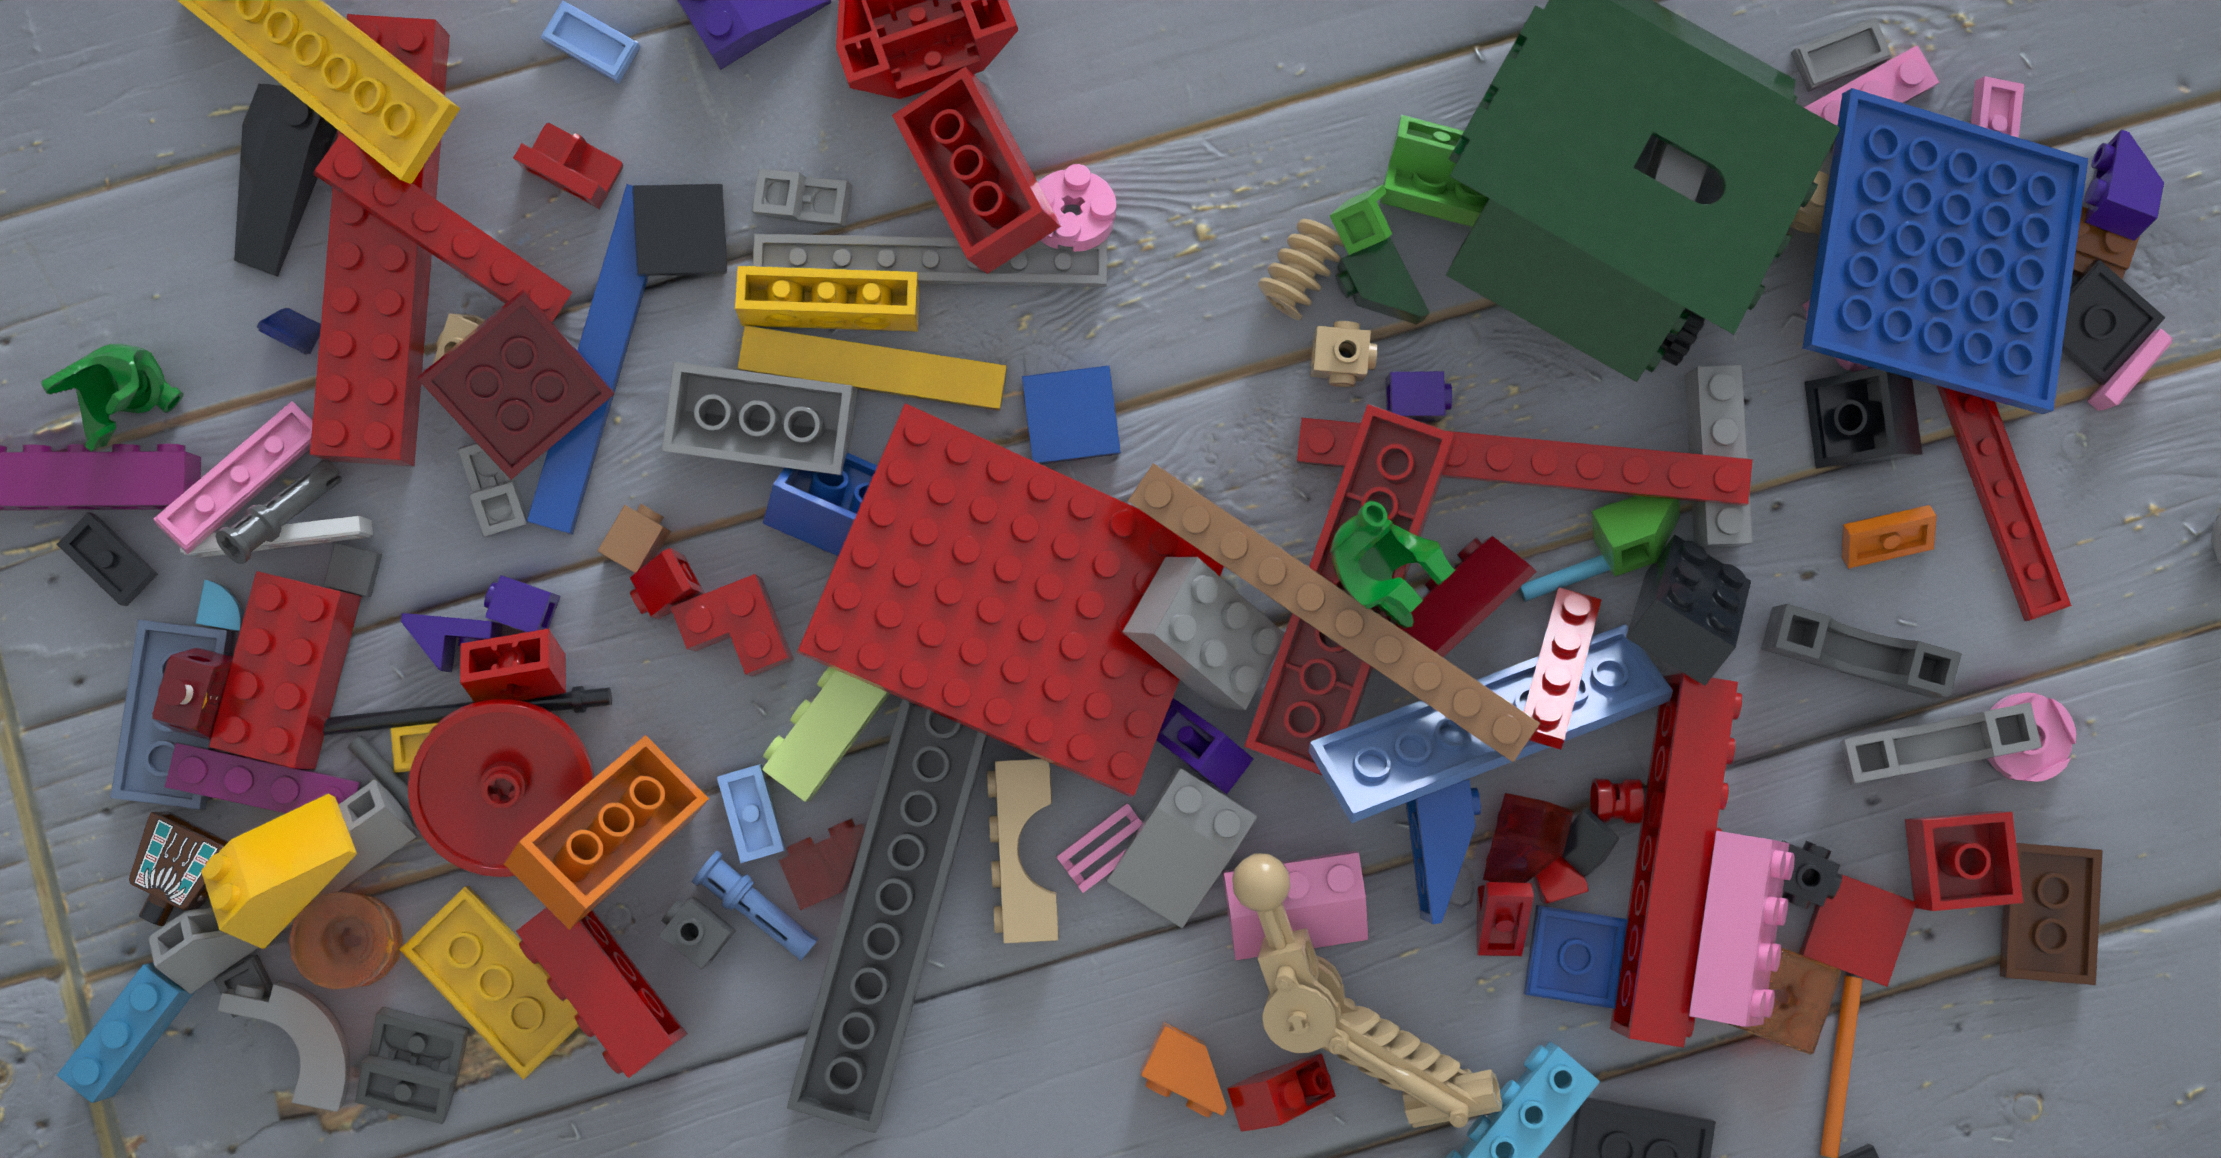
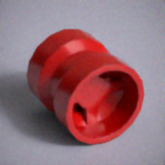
(1617, 800)

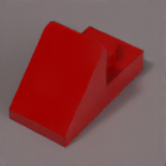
(1503, 918)

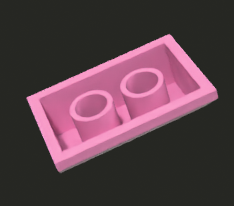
(1323, 897)

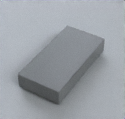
(1841, 54)

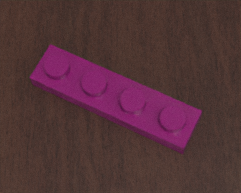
(251, 780)

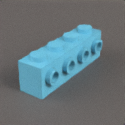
(1531, 1108)

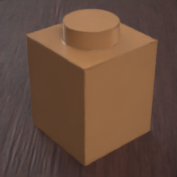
(634, 537)

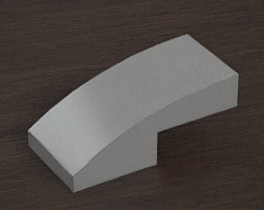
(802, 198)
(493, 494)

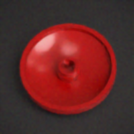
(492, 779)

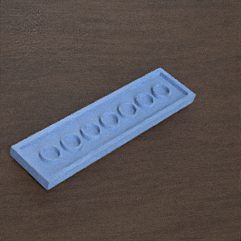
(1423, 751)

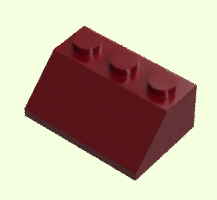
(1469, 595)

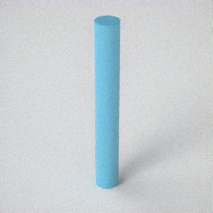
(1563, 578)

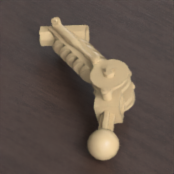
(1310, 1012)

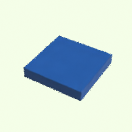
(1071, 415)
(1575, 956)

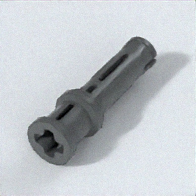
(265, 521)

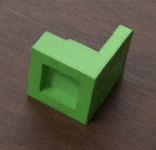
(1361, 221)

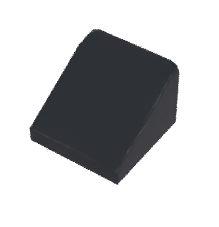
(1588, 843)

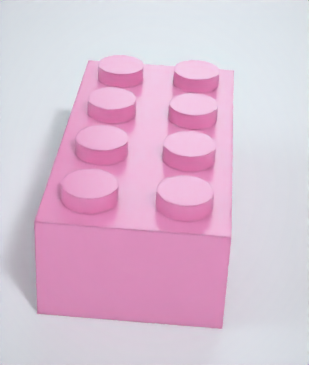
(1741, 929)

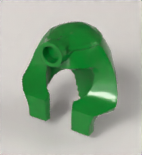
(110, 382)
(1368, 553)

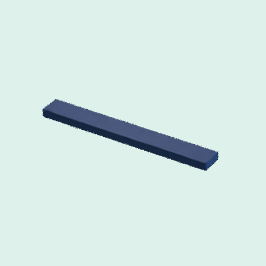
(604, 348)

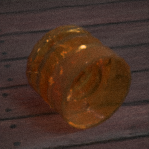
(319, 944)

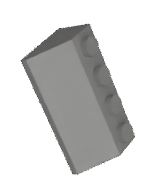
(759, 418)

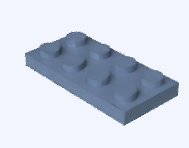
(145, 744)

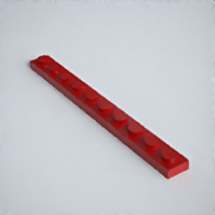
(1559, 464)

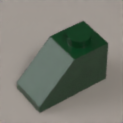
(1381, 283)

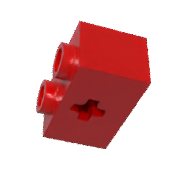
(513, 667)

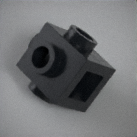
(1823, 879)

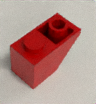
(1281, 1093)

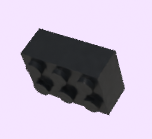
(1690, 609)

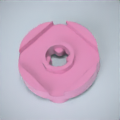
(1096, 205)
(2056, 738)

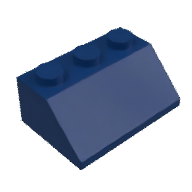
(819, 504)

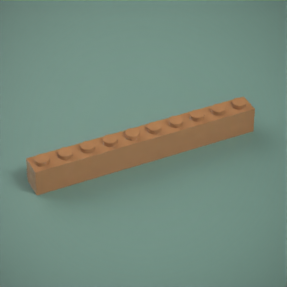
(1334, 612)

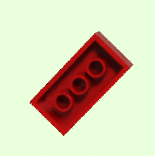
(976, 171)
(285, 671)
(603, 988)

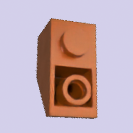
(1183, 1066)

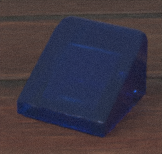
(291, 329)

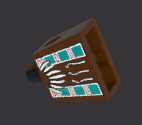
(171, 865)

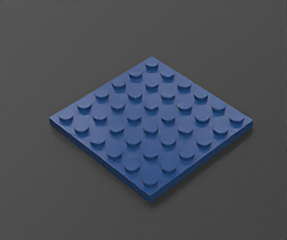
(1946, 252)

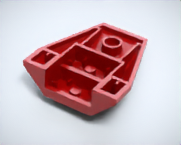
(917, 44)

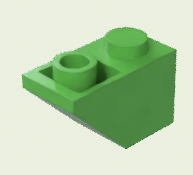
(1634, 531)

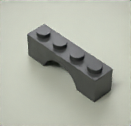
(1859, 653)

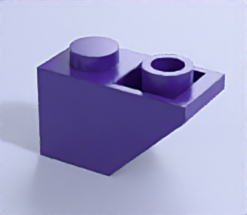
(2124, 188)

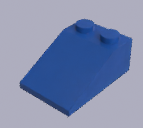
(1439, 839)

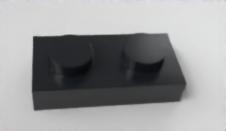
(107, 559)

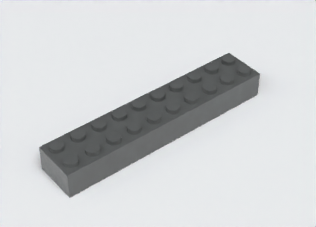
(888, 919)

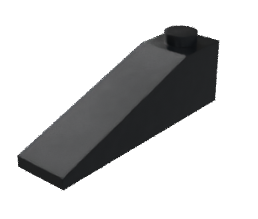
(278, 156)

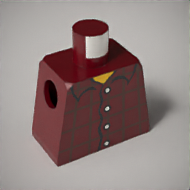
(192, 691)

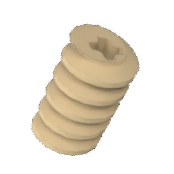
(1299, 266)

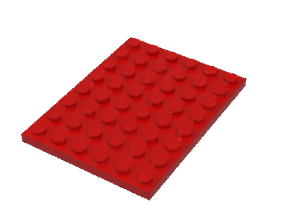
(1001, 601)

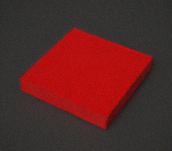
(1859, 930)

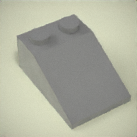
(1181, 847)

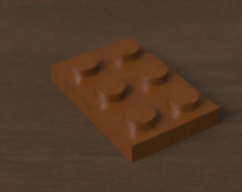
(2058, 922)

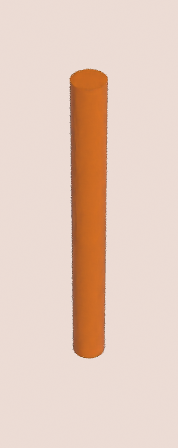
(1841, 1066)

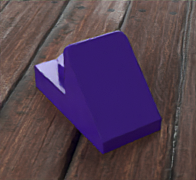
(438, 635)

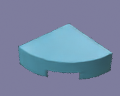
(219, 607)

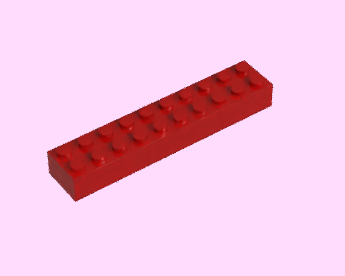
(376, 296)

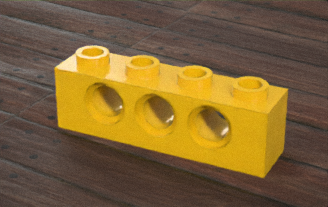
(827, 298)

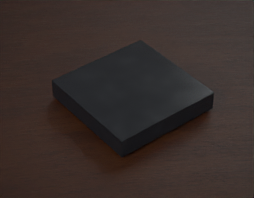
(679, 229)
(2105, 322)

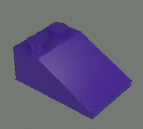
(740, 26)

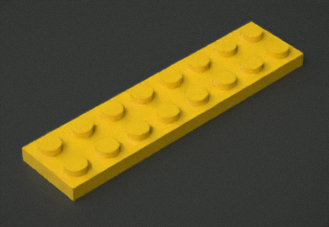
(338, 75)

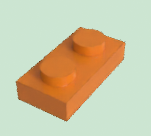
(1888, 536)

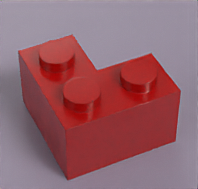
(739, 613)

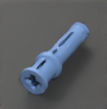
(738, 893)

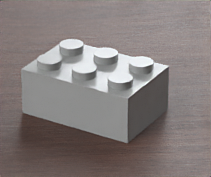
(1205, 632)

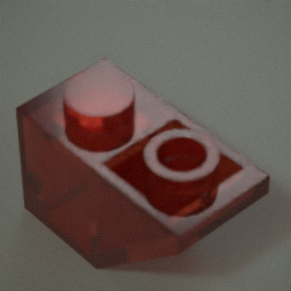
(1526, 839)
(823, 867)

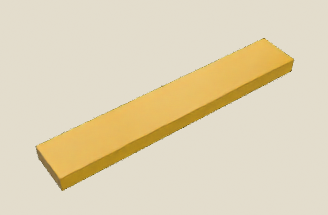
(873, 368)

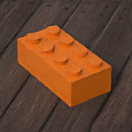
(605, 832)

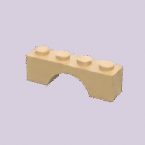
(1027, 908)

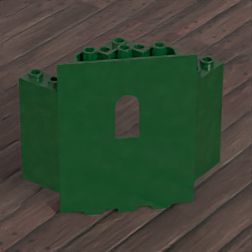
(1583, 234)

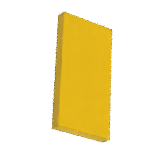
(492, 982)

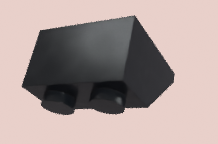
(1862, 418)

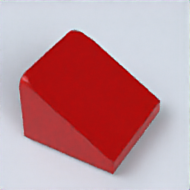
(1559, 882)

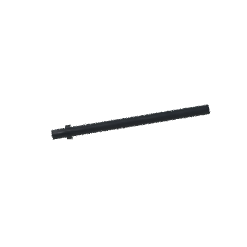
(577, 699)

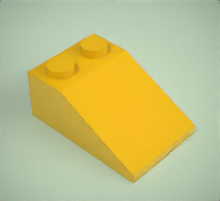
(277, 870)

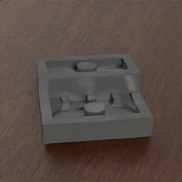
(412, 1065)

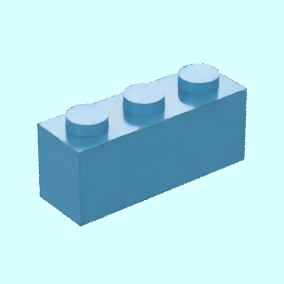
(124, 1034)

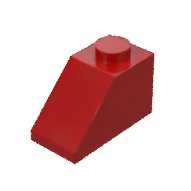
(664, 583)

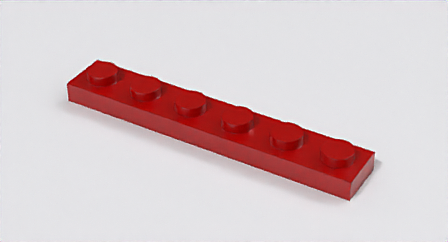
(437, 228)

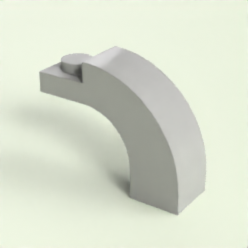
(314, 1030)

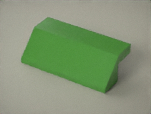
(1421, 172)

